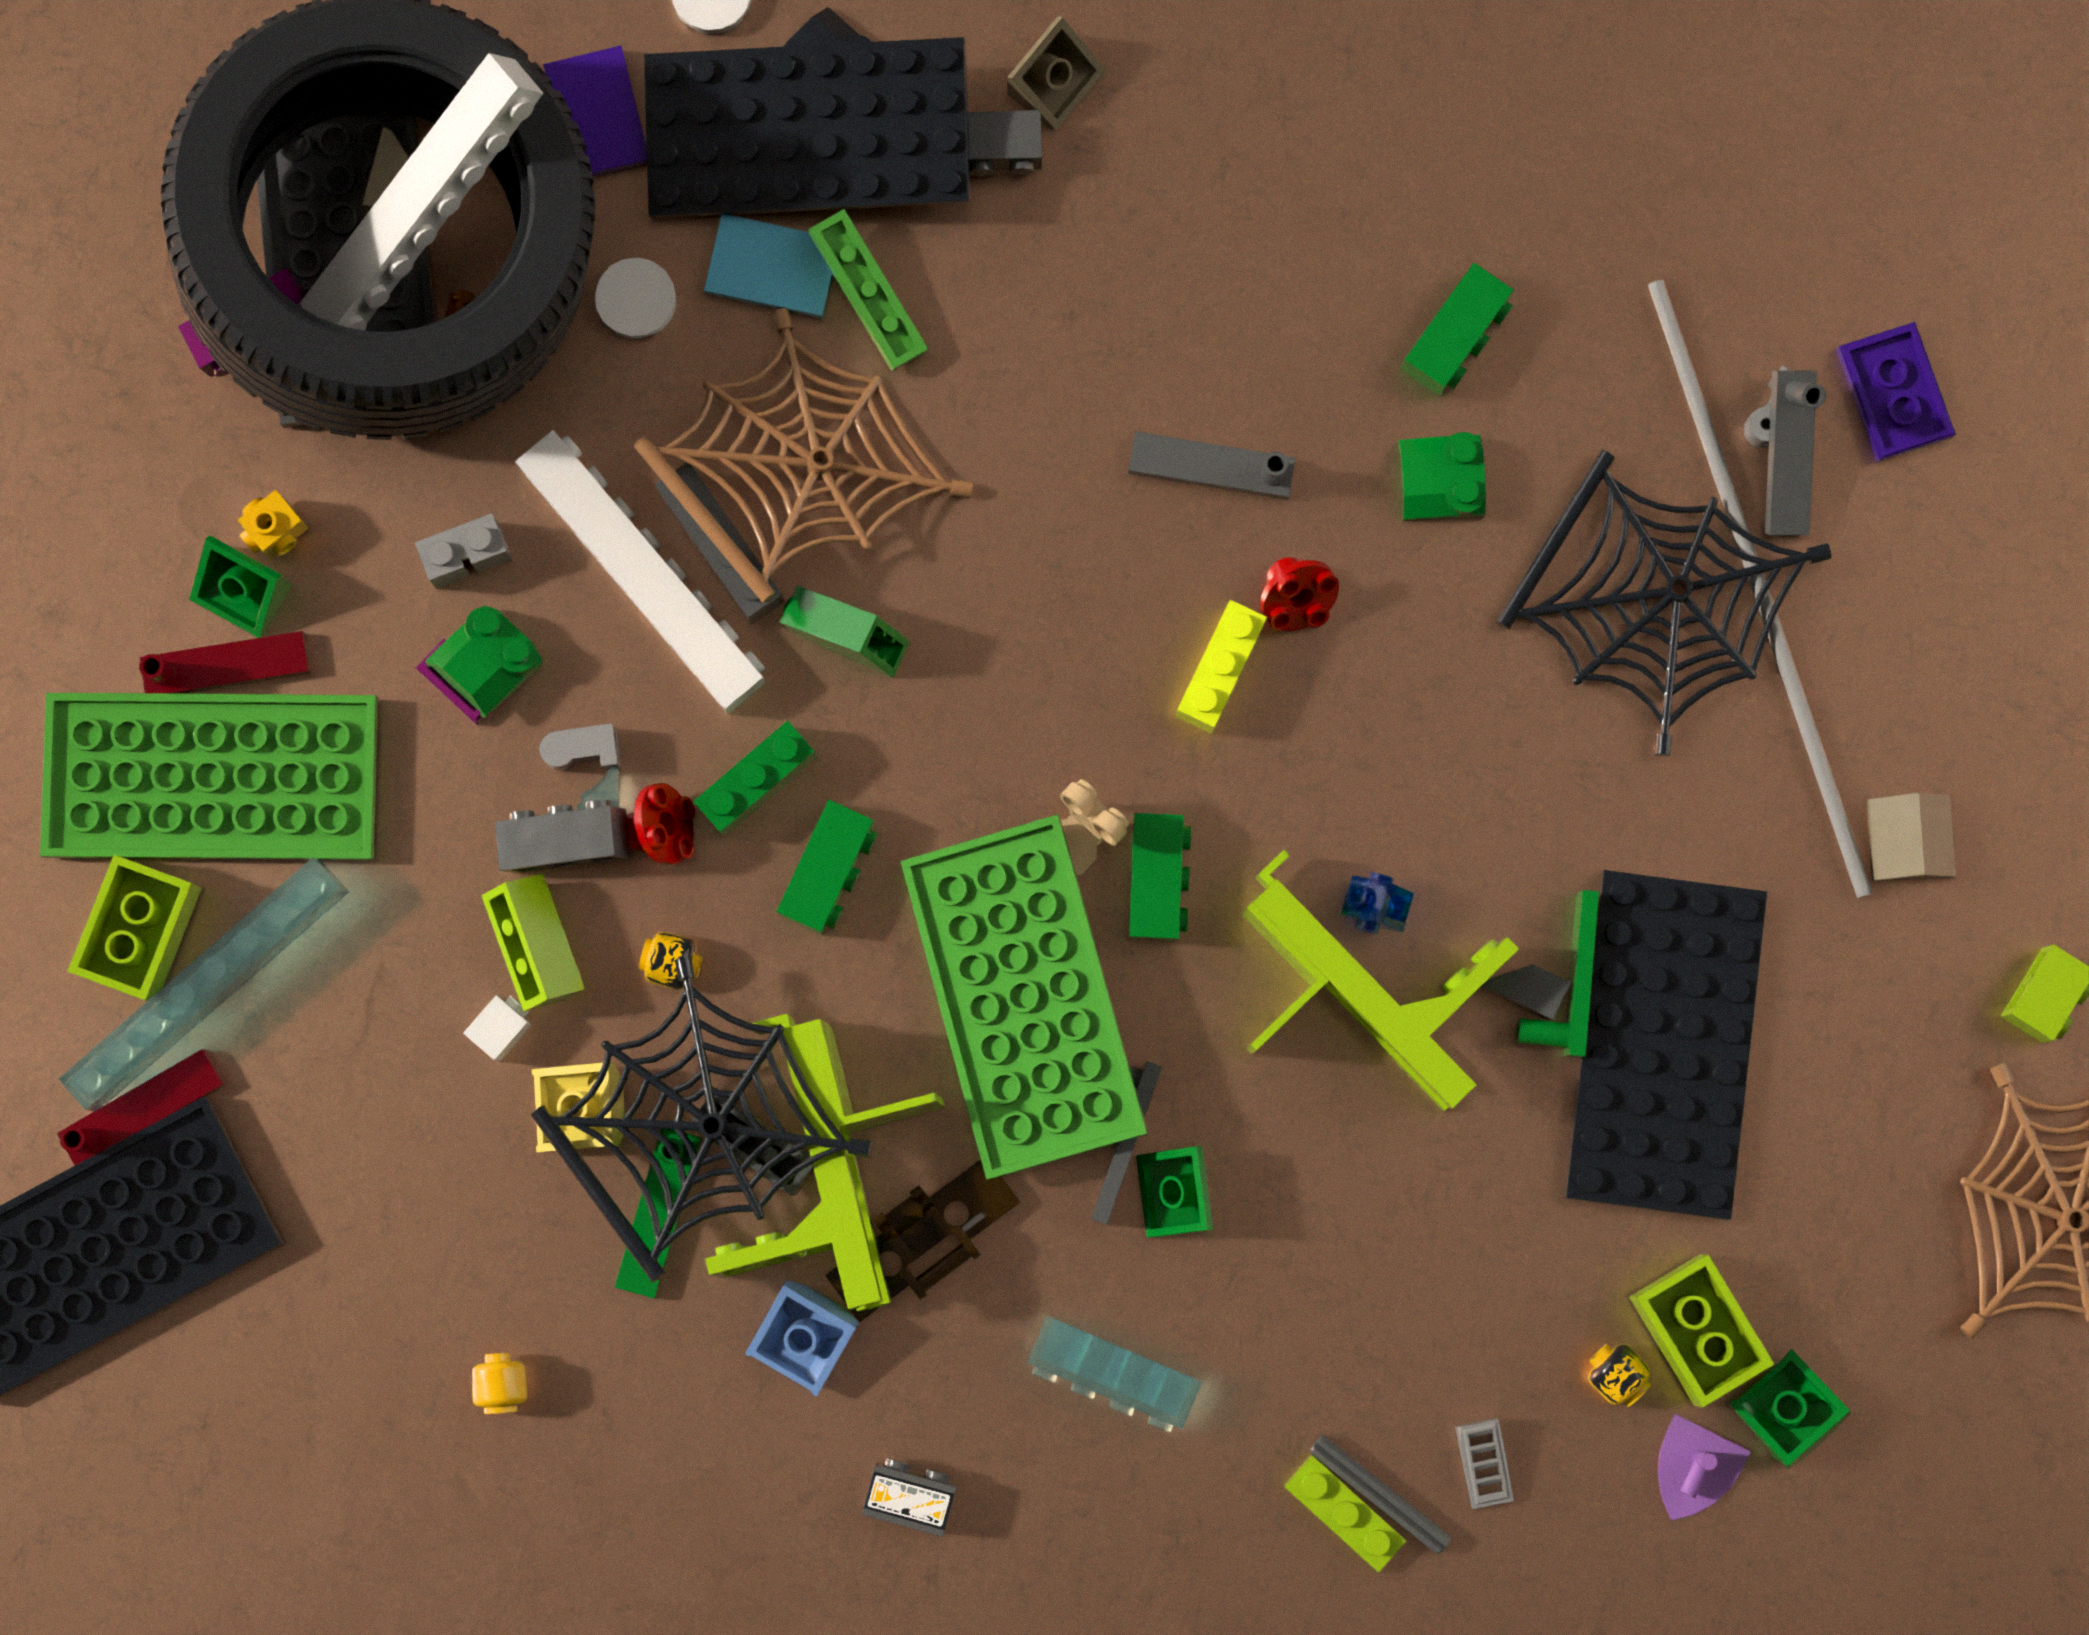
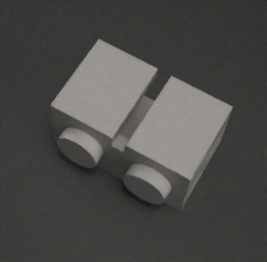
(475, 540)

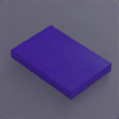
(603, 107)
(1895, 392)

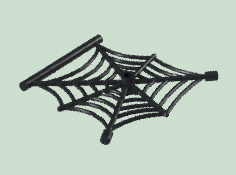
(1598, 471)
(648, 1259)

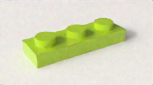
(1345, 1513)

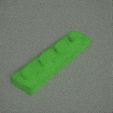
(867, 290)

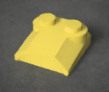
(566, 1085)

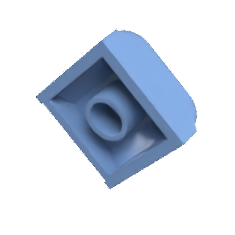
(803, 1335)

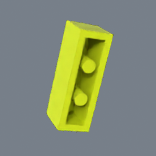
(1220, 666)

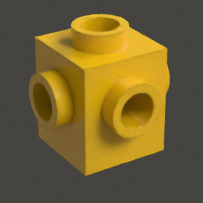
(271, 525)

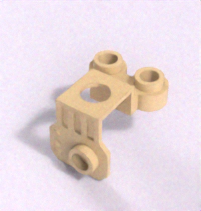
(1089, 824)

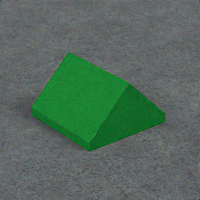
(237, 587)
(1174, 1191)

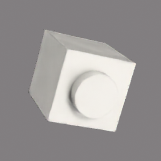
(499, 1027)

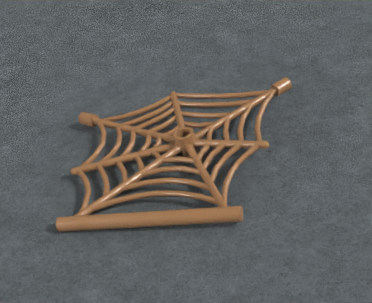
(756, 581)
(1977, 1321)

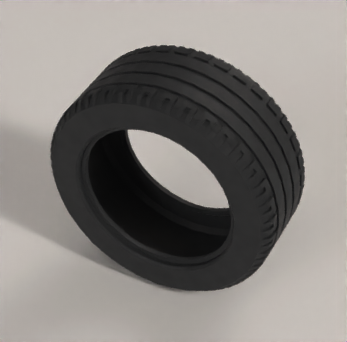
(346, 61)

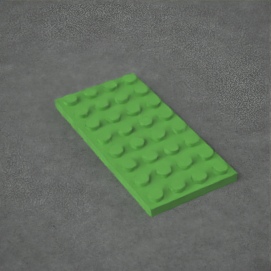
(209, 776)
(1024, 998)

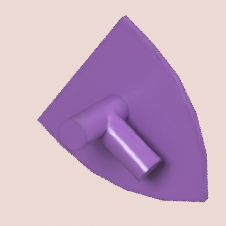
(1696, 1467)

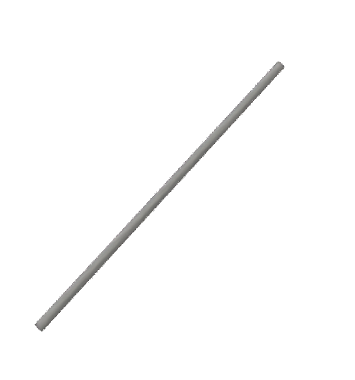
(1776, 634)

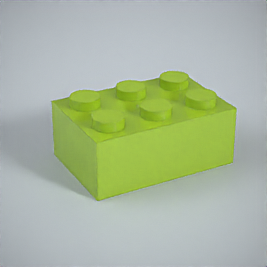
(134, 928)
(1701, 1330)

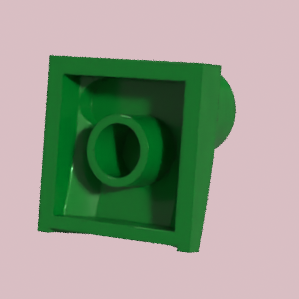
(1443, 477)
(486, 659)
(1791, 1410)

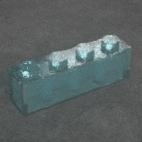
(1113, 1372)

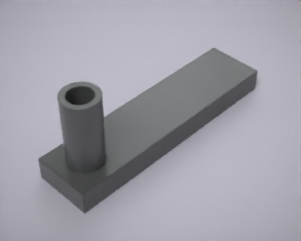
(1791, 451)
(1212, 465)
(1145, 1084)

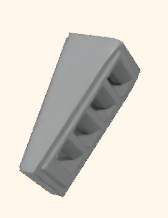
(1475, 1429)

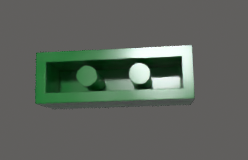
(1458, 330)
(755, 778)
(827, 868)
(1158, 877)

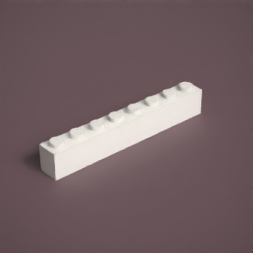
(424, 193)
(641, 572)

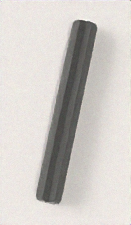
(1380, 1494)

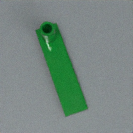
(1574, 1032)
(631, 1275)

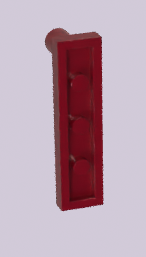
(226, 664)
(142, 1106)

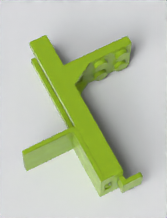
(1398, 1029)
(842, 1216)

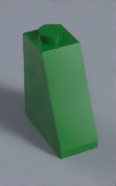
(845, 630)

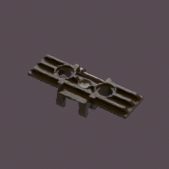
(921, 1224)

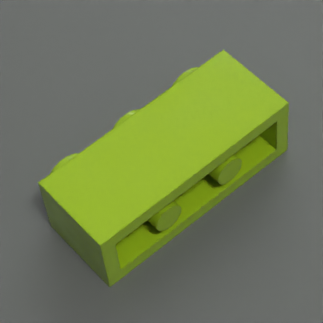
(533, 942)

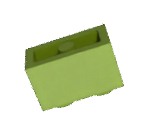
(2048, 995)

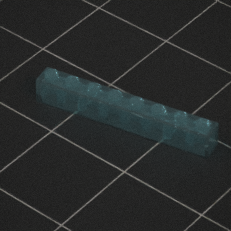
(203, 985)

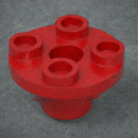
(1298, 594)
(662, 824)

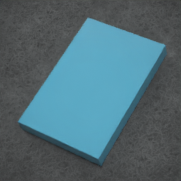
(768, 267)

